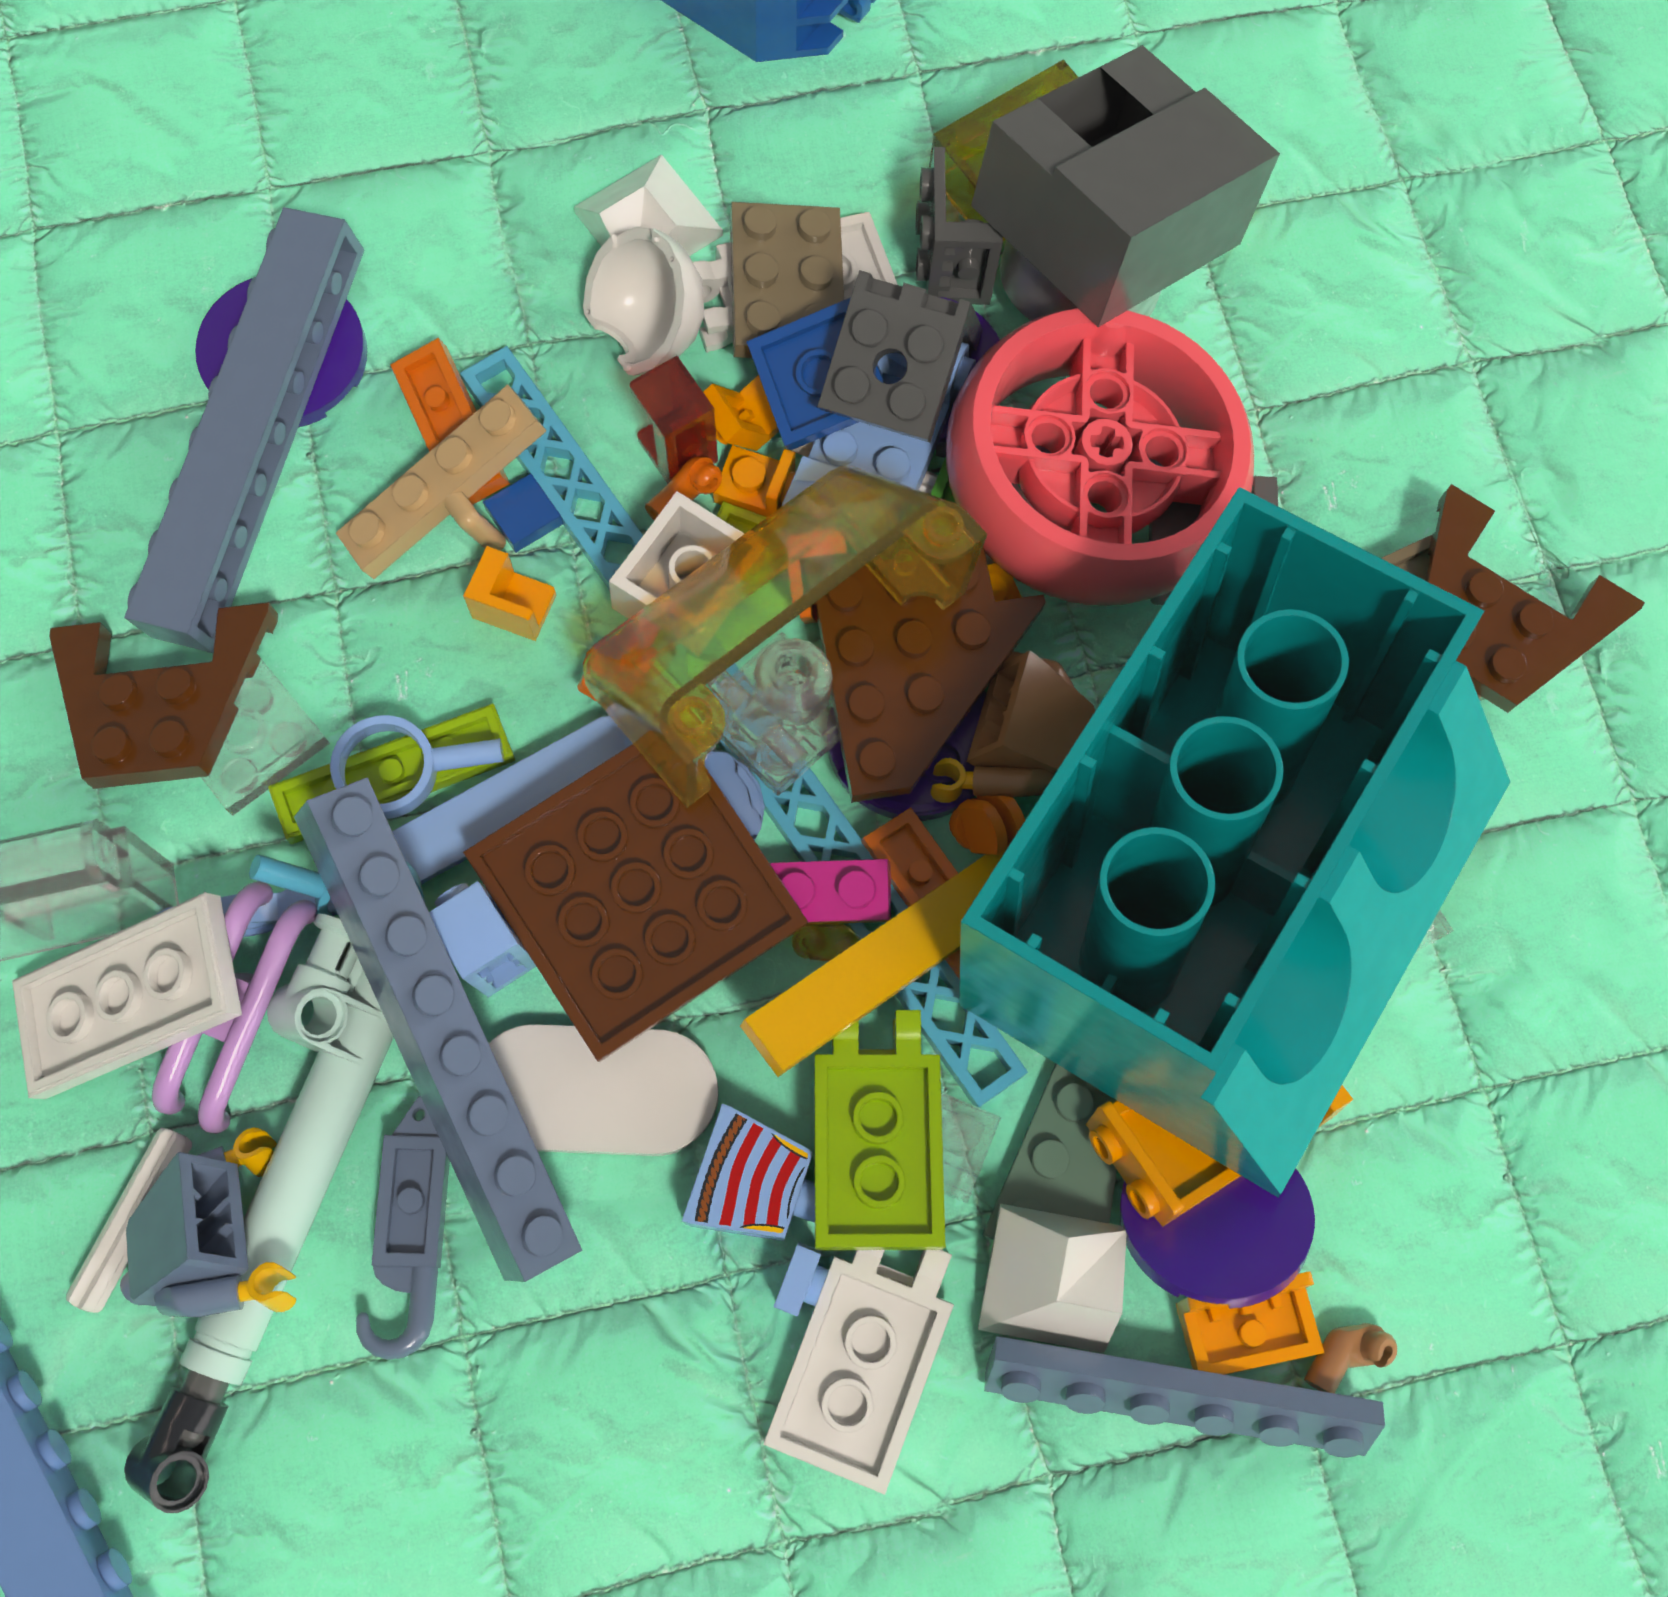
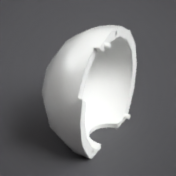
(644, 297)

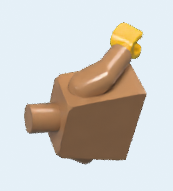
(1022, 732)

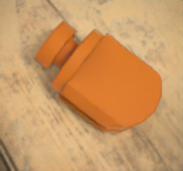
(986, 824)

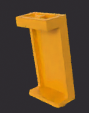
(1159, 1168)

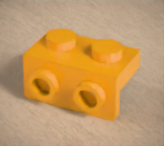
(1251, 1336)

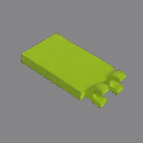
(879, 1143)

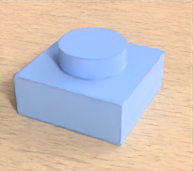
(802, 1280)

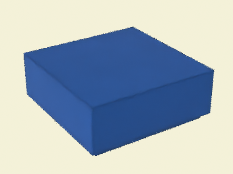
(523, 512)

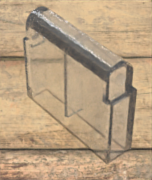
(78, 886)

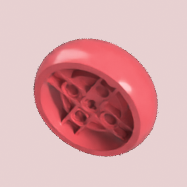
(1161, 404)

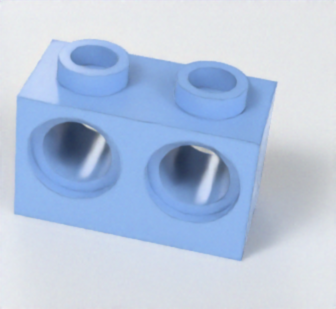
(479, 938)

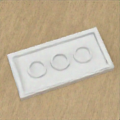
(126, 996)

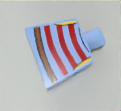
(750, 1180)

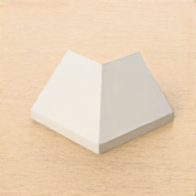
(650, 199)
(1054, 1279)

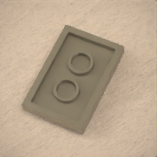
(782, 266)

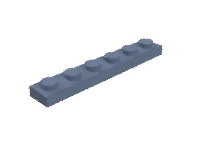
(1183, 1396)

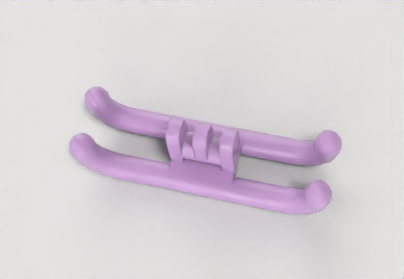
(239, 1033)

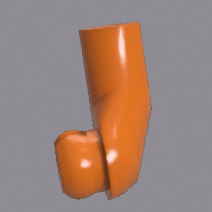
(694, 477)

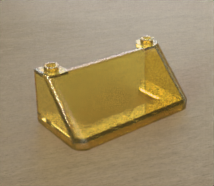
(658, 661)

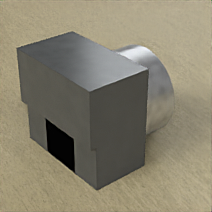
(1117, 188)

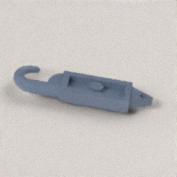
(409, 1229)

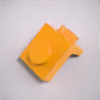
(742, 416)

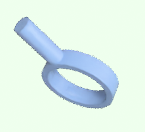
(434, 758)

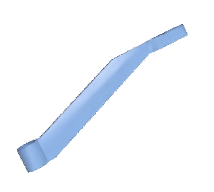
(442, 834)

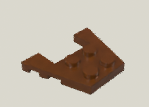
(1518, 637)
(155, 719)

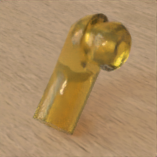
(823, 941)

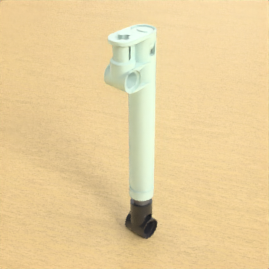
(351, 1047)

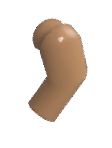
(1350, 1348)

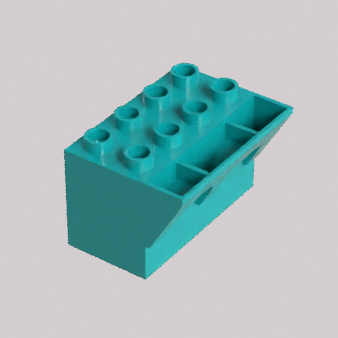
(1244, 842)

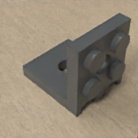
(902, 321)

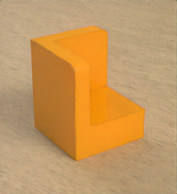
(507, 598)

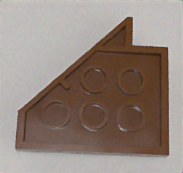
(911, 672)

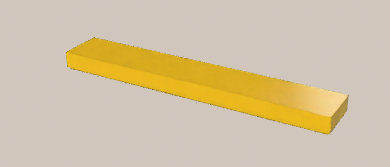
(866, 972)

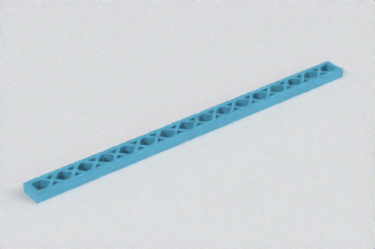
(819, 799)

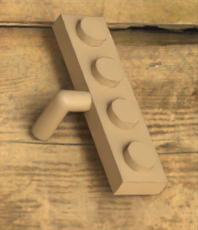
(442, 485)

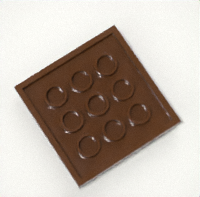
(633, 897)

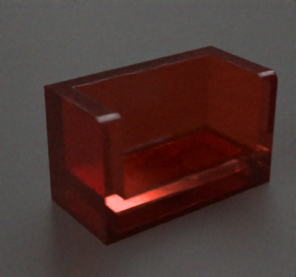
(679, 416)

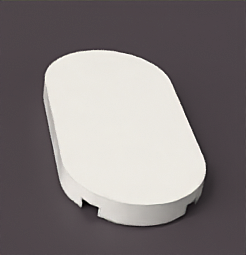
(635, 1102)

